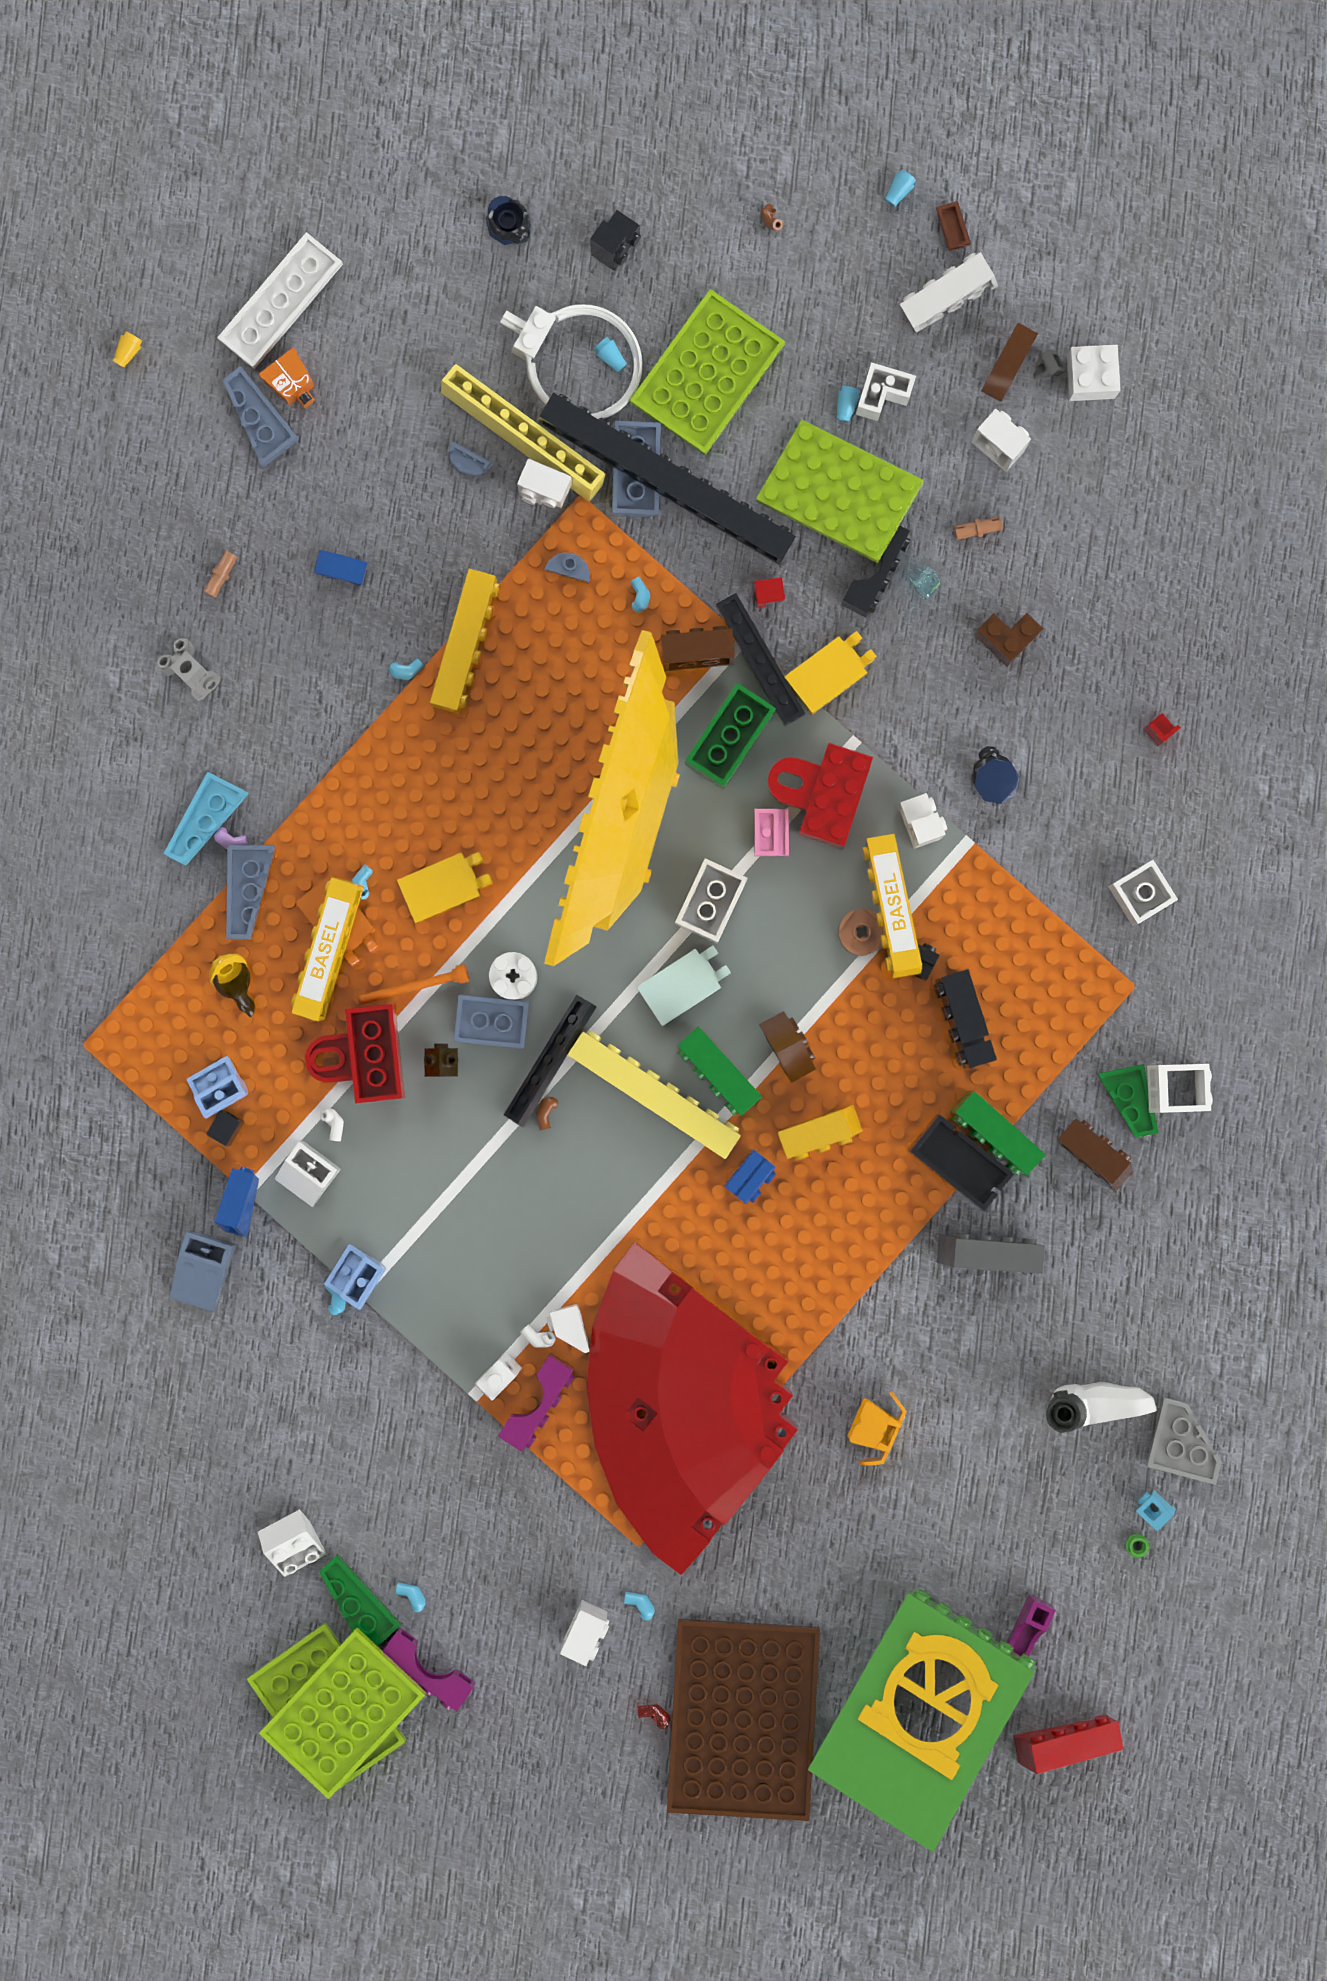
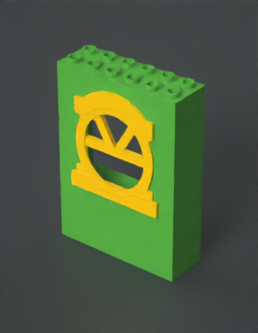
(888, 1769)

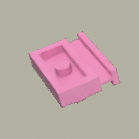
(771, 832)

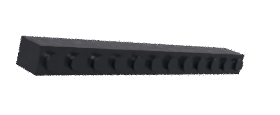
(666, 478)

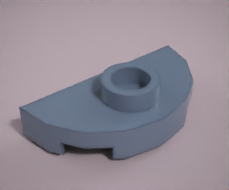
(467, 461)
(570, 566)

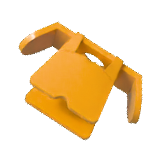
(875, 1429)

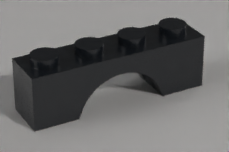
(863, 593)

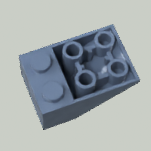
(201, 1270)

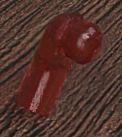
(657, 1713)

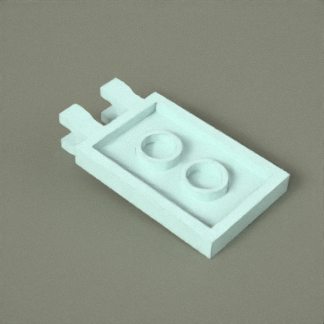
(682, 985)

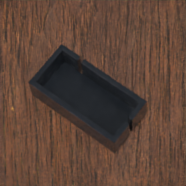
(965, 1019)
(960, 1162)

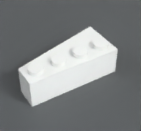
(948, 291)

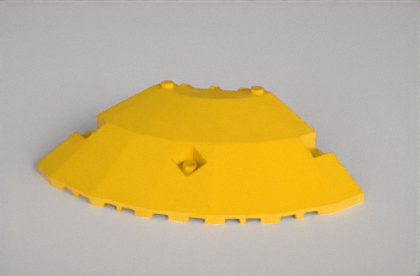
(624, 809)

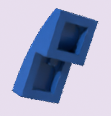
(340, 567)

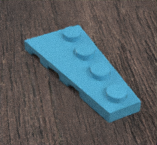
(206, 813)

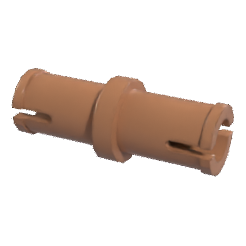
(978, 528)
(220, 574)

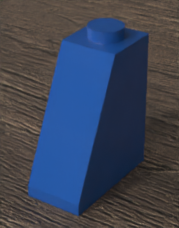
(238, 1202)

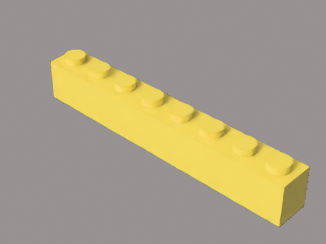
(520, 431)
(655, 1095)

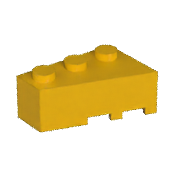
(820, 1133)

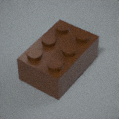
(697, 648)

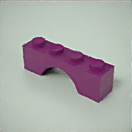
(520, 1427)
(1030, 1625)
(449, 1687)

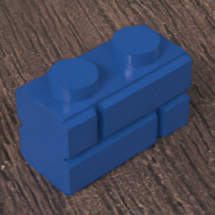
(750, 1177)

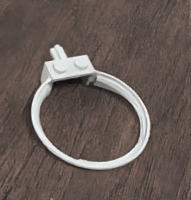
(537, 327)

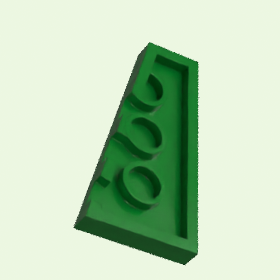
(357, 1602)

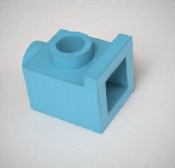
(1158, 1517)

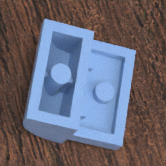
(217, 1087)
(355, 1276)

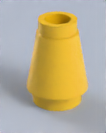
(126, 348)

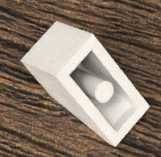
(569, 1326)

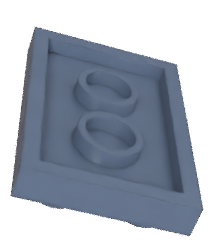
(491, 1021)

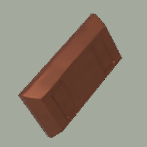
(953, 226)

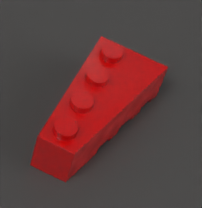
(1068, 1744)

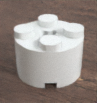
(503, 966)

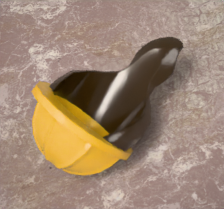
(231, 979)

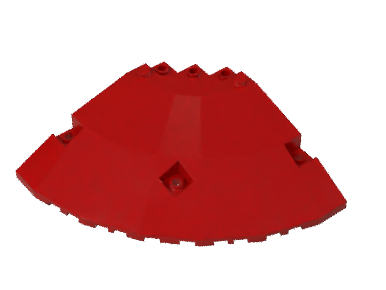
(704, 1400)

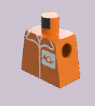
(289, 379)

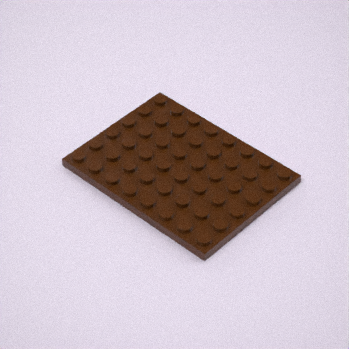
(743, 1719)

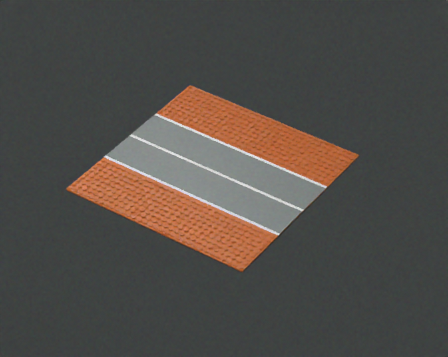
(515, 1221)

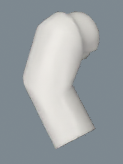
(335, 1121)
(538, 1340)

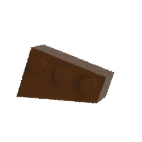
(1096, 1153)

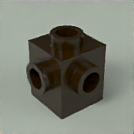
(441, 1061)

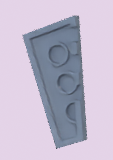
(262, 422)
(246, 881)

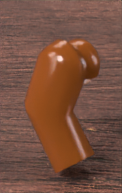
(767, 216)
(543, 1110)

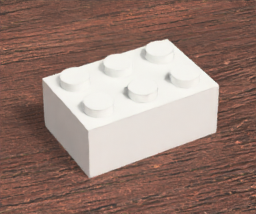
(711, 901)

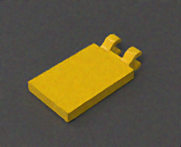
(829, 672)
(442, 886)

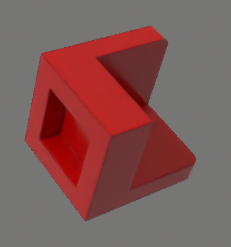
(768, 591)
(1160, 729)

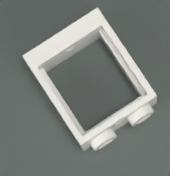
(1159, 1088)

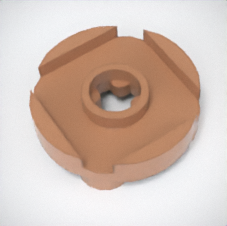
(848, 933)

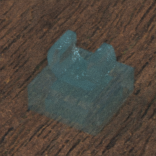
(926, 582)

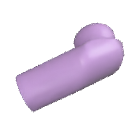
(224, 839)

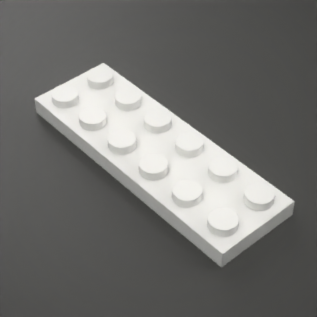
(280, 300)

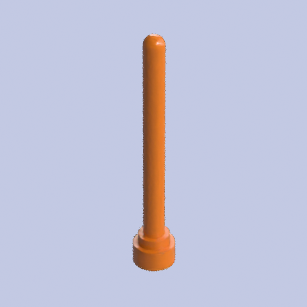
(459, 974)

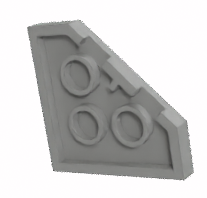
(1182, 1445)

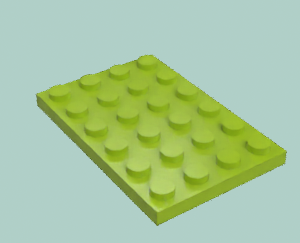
(707, 372)
(839, 491)
(289, 1671)
(342, 1713)

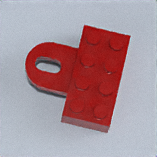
(827, 792)
(367, 1055)

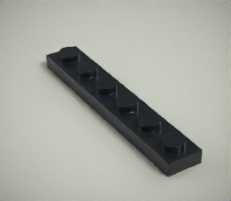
(760, 659)
(549, 1061)

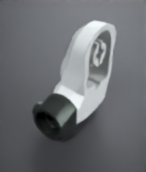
(1095, 1403)

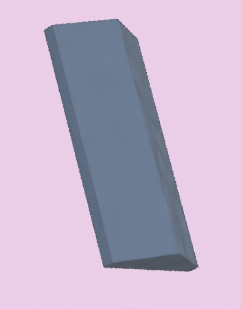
(629, 495)

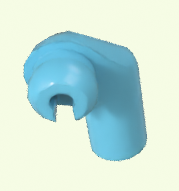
(642, 597)
(405, 672)
(361, 877)
(337, 1303)
(414, 1595)
(643, 1604)

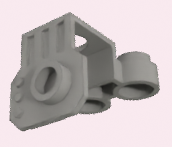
(198, 679)

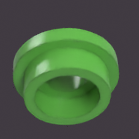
(1144, 1548)

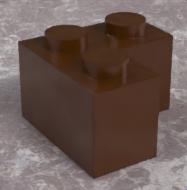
(1007, 642)
(789, 1046)

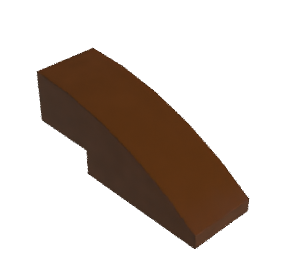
(1009, 362)

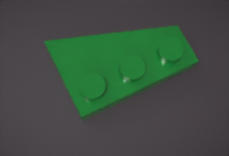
(1130, 1095)

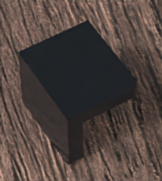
(225, 1127)

